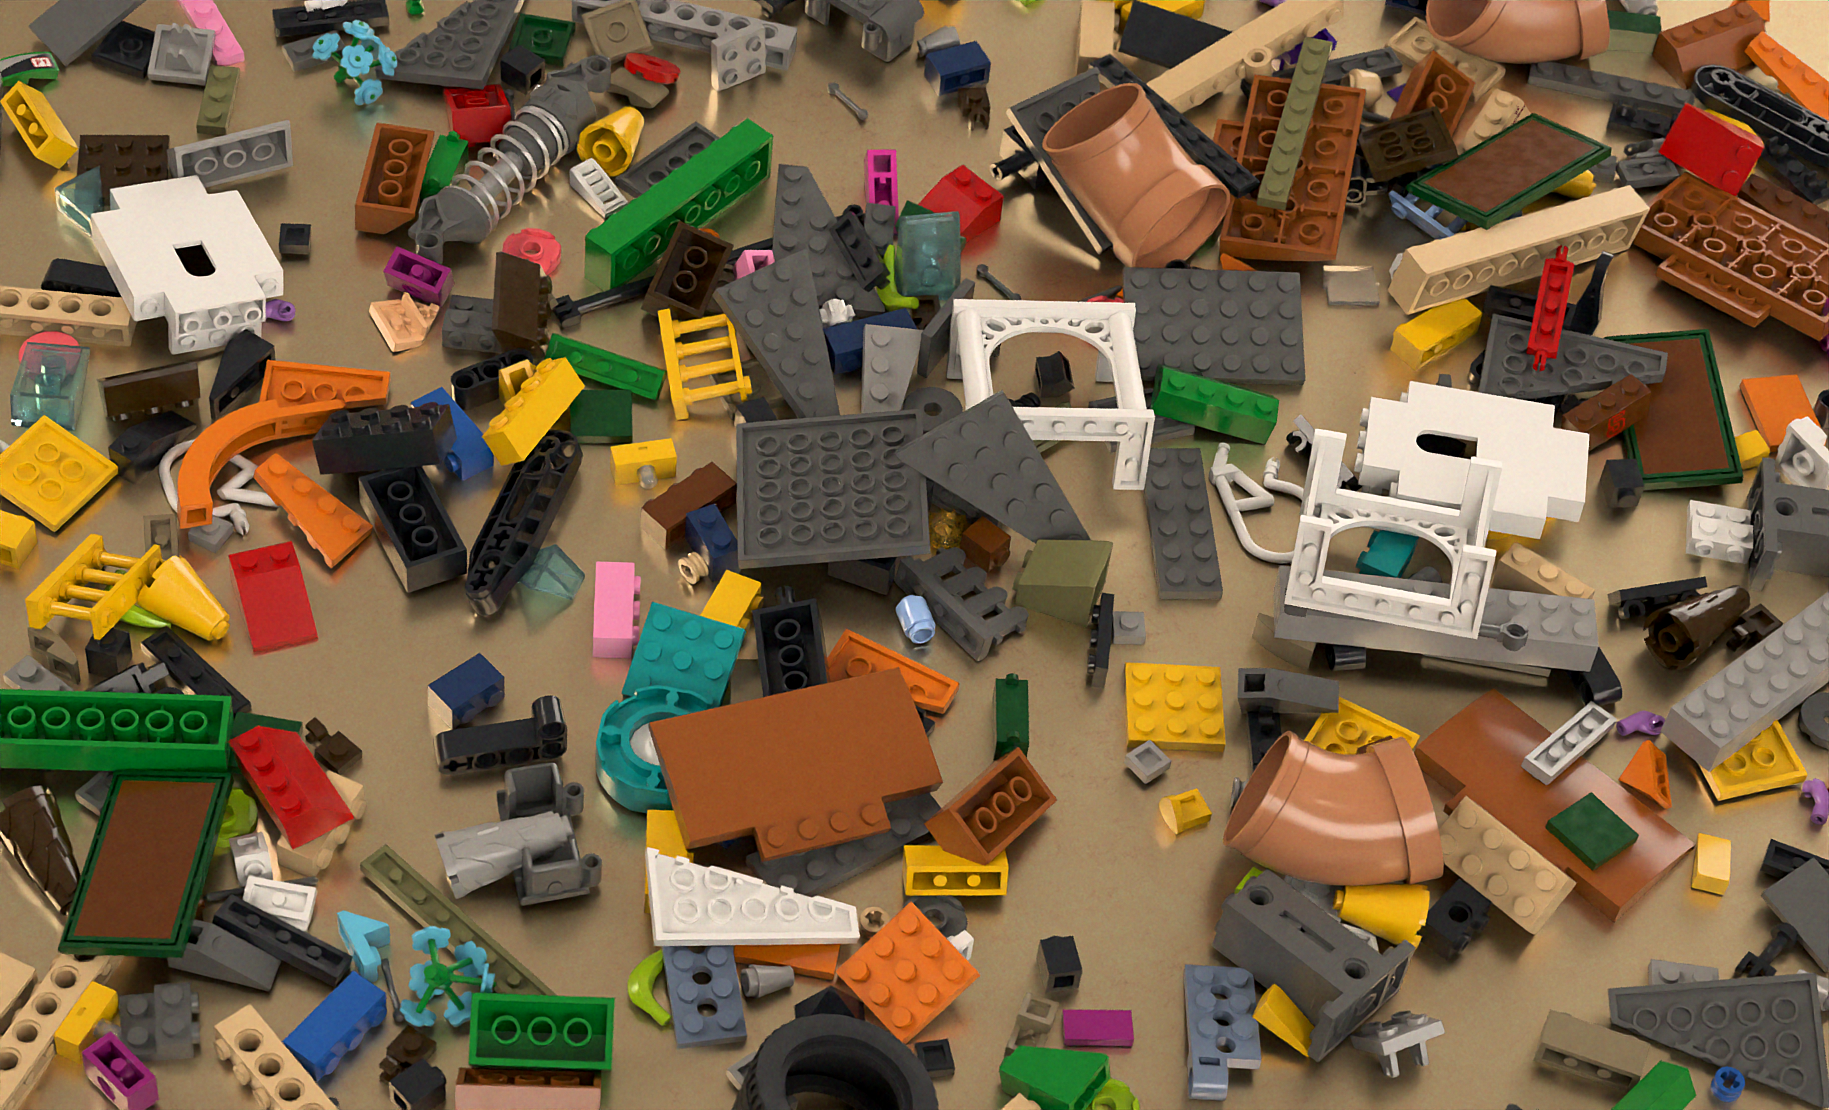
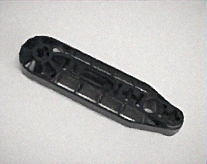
(1763, 111)
(520, 520)

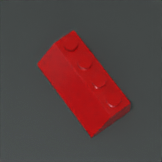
(289, 784)

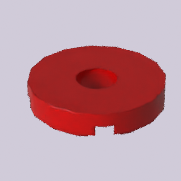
(652, 68)

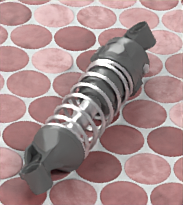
(537, 139)

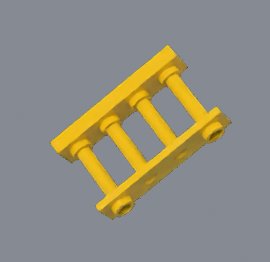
(680, 374)
(83, 567)

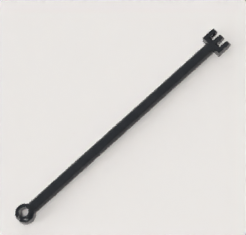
(570, 311)

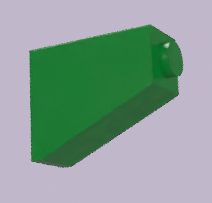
(1055, 1076)

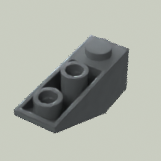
(1286, 691)
(226, 957)

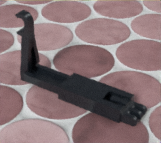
(1587, 313)

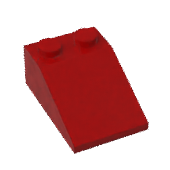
(477, 112)
(1712, 148)
(970, 195)
(272, 596)

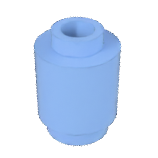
(916, 619)

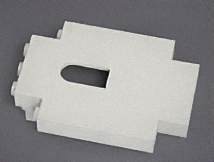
(139, 251)
(1541, 464)

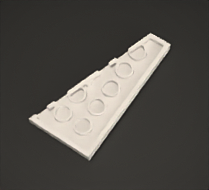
(729, 908)

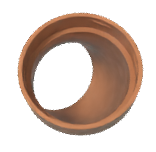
(1521, 28)
(1135, 178)
(1338, 815)

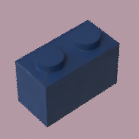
(957, 68)
(712, 540)
(466, 691)

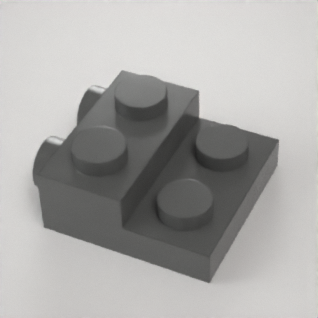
(470, 325)
(160, 1022)

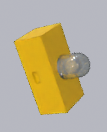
(643, 462)
(88, 1022)

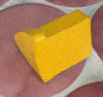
(1184, 810)

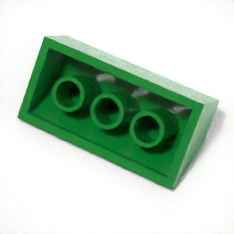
(1214, 404)
(541, 1032)

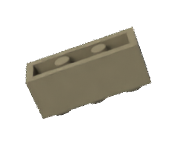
(1591, 1051)

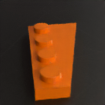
(1791, 74)
(312, 383)
(320, 515)
(861, 656)

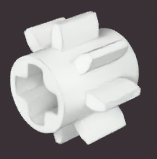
(836, 313)

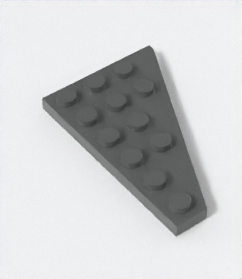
(784, 330)
(1580, 366)

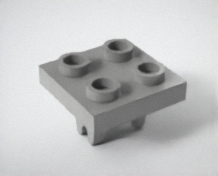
(181, 54)
(737, 55)
(1397, 1034)

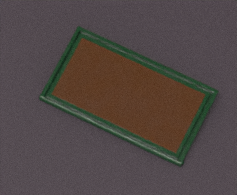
(1509, 170)
(1688, 425)
(147, 864)

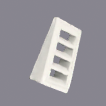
(591, 172)

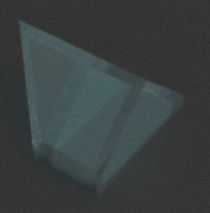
(81, 198)
(554, 573)

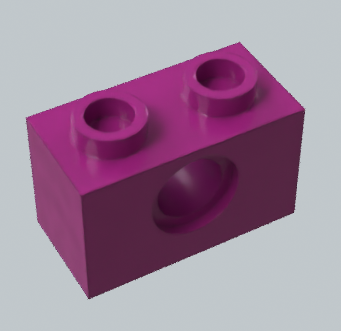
(419, 277)
(120, 1074)

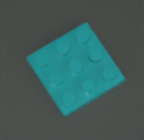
(684, 654)

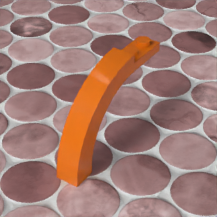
(233, 435)

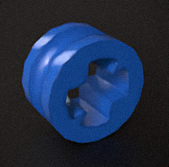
(1731, 1075)

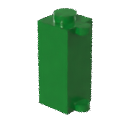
(445, 162)
(1662, 1088)

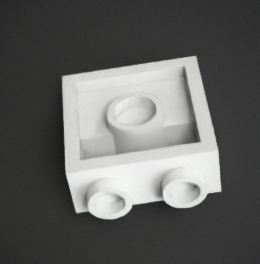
(1803, 455)
(1719, 532)

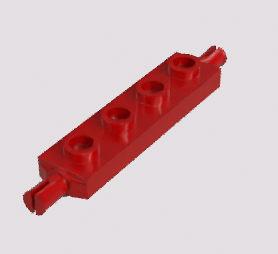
(1550, 308)

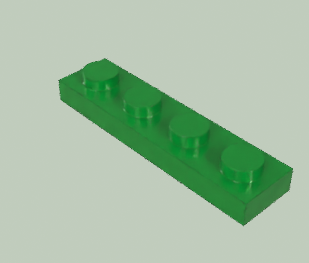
(608, 366)

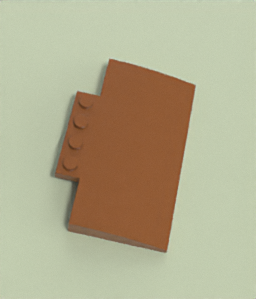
(1317, 202)
(1737, 256)
(1482, 758)
(797, 765)

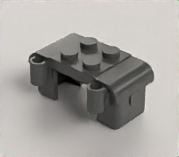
(887, 23)
(561, 871)

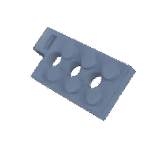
(686, 996)
(1205, 1062)

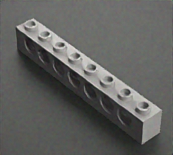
(695, 26)

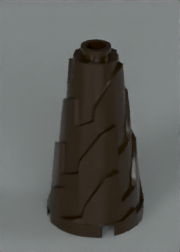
(1691, 626)
(40, 843)

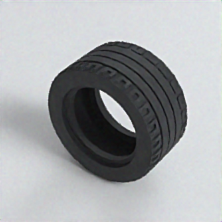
(836, 1059)

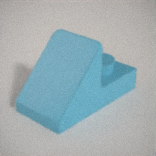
(362, 939)

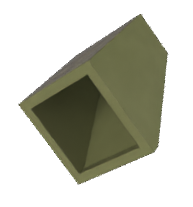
(1063, 578)

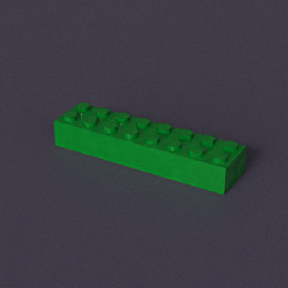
(689, 194)
(114, 731)

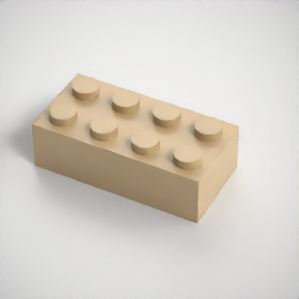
(1502, 866)

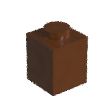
(986, 544)

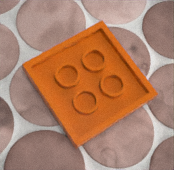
(907, 973)

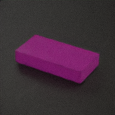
(1097, 1027)

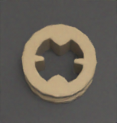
(693, 567)
(870, 914)

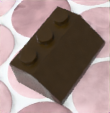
(687, 274)
(521, 305)
(149, 390)

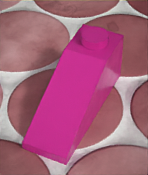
(881, 178)

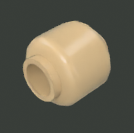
(1366, 80)

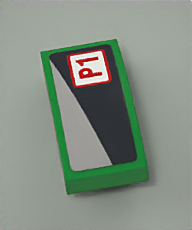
(26, 66)

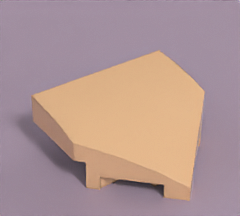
(403, 321)

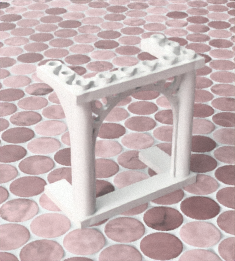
(1101, 324)
(1332, 510)

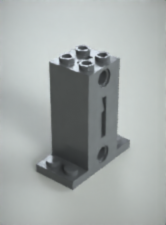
(1787, 527)
(1310, 957)

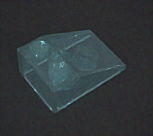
(928, 255)
(49, 385)

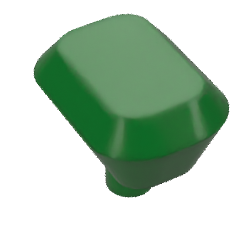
(414, 7)

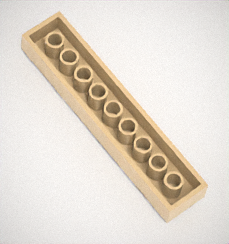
(1516, 249)

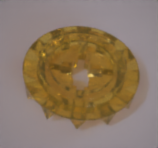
(939, 536)

